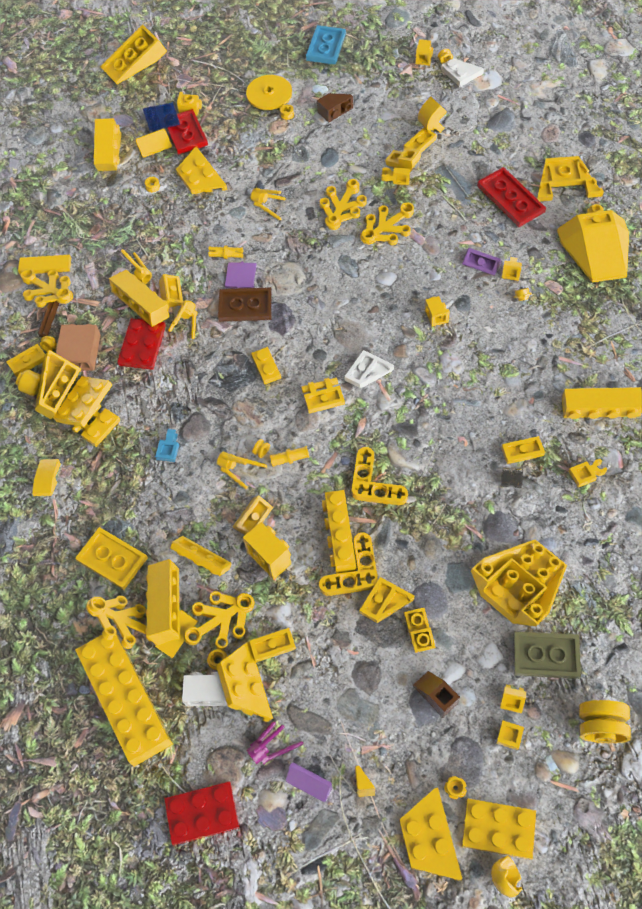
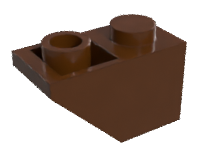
(334, 105)
(437, 693)

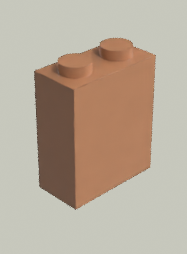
(79, 345)

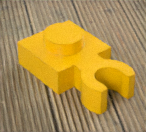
(584, 473)

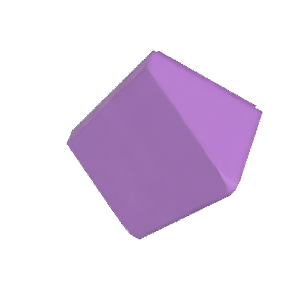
(481, 261)
(309, 782)

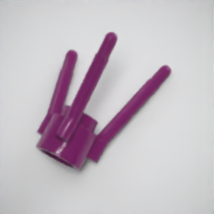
(259, 750)

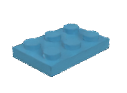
(326, 44)

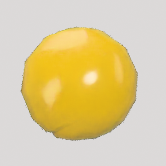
(506, 876)

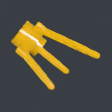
(260, 196)
(142, 272)
(186, 311)
(228, 461)

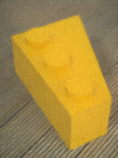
(106, 144)
(54, 383)

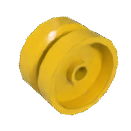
(604, 721)

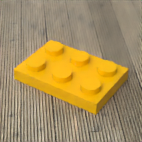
(82, 401)
(111, 558)
(499, 829)

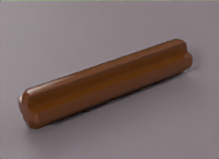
(48, 318)

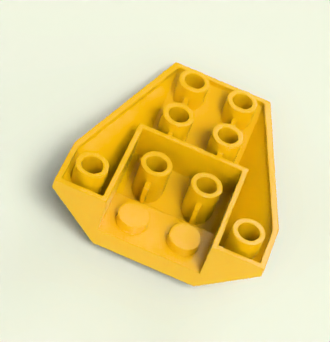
(597, 244)
(520, 582)

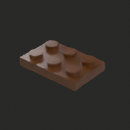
(245, 304)

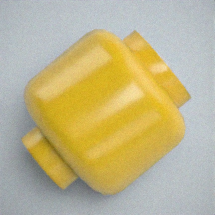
(28, 382)

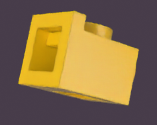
(424, 52)
(187, 102)
(436, 311)

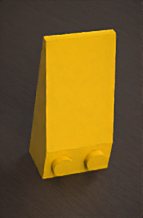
(133, 55)

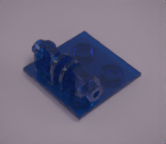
(161, 116)

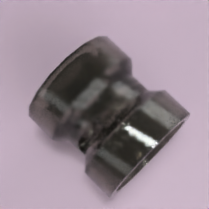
(511, 477)

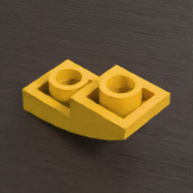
(45, 478)
(419, 630)
(172, 647)

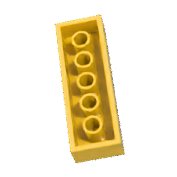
(124, 699)

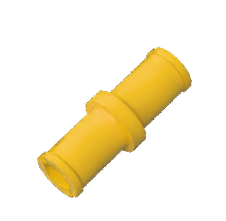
(226, 252)
(289, 456)

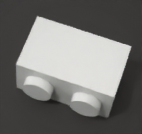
(203, 690)

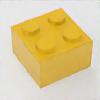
(267, 550)

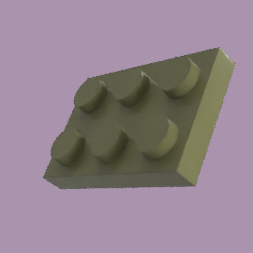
(547, 655)

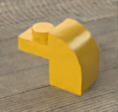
(430, 115)

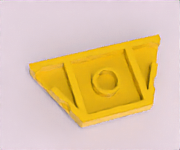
(199, 174)
(243, 683)
(429, 838)

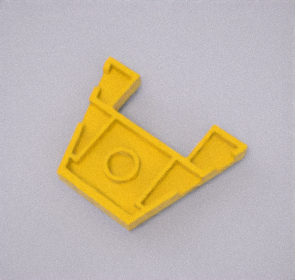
(566, 172)

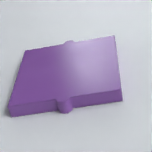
(240, 275)

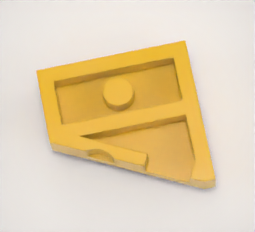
(385, 600)

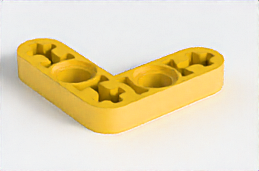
(365, 483)
(363, 571)

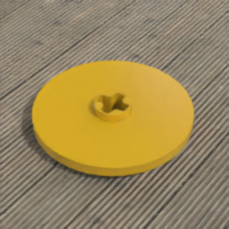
(269, 92)

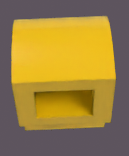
(404, 159)

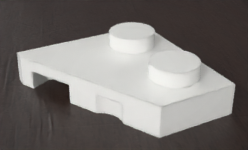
(461, 71)
(367, 369)

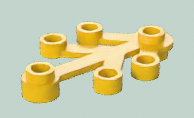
(335, 219)
(370, 236)
(60, 295)
(101, 609)
(222, 617)

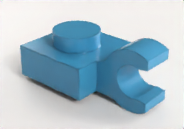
(168, 448)

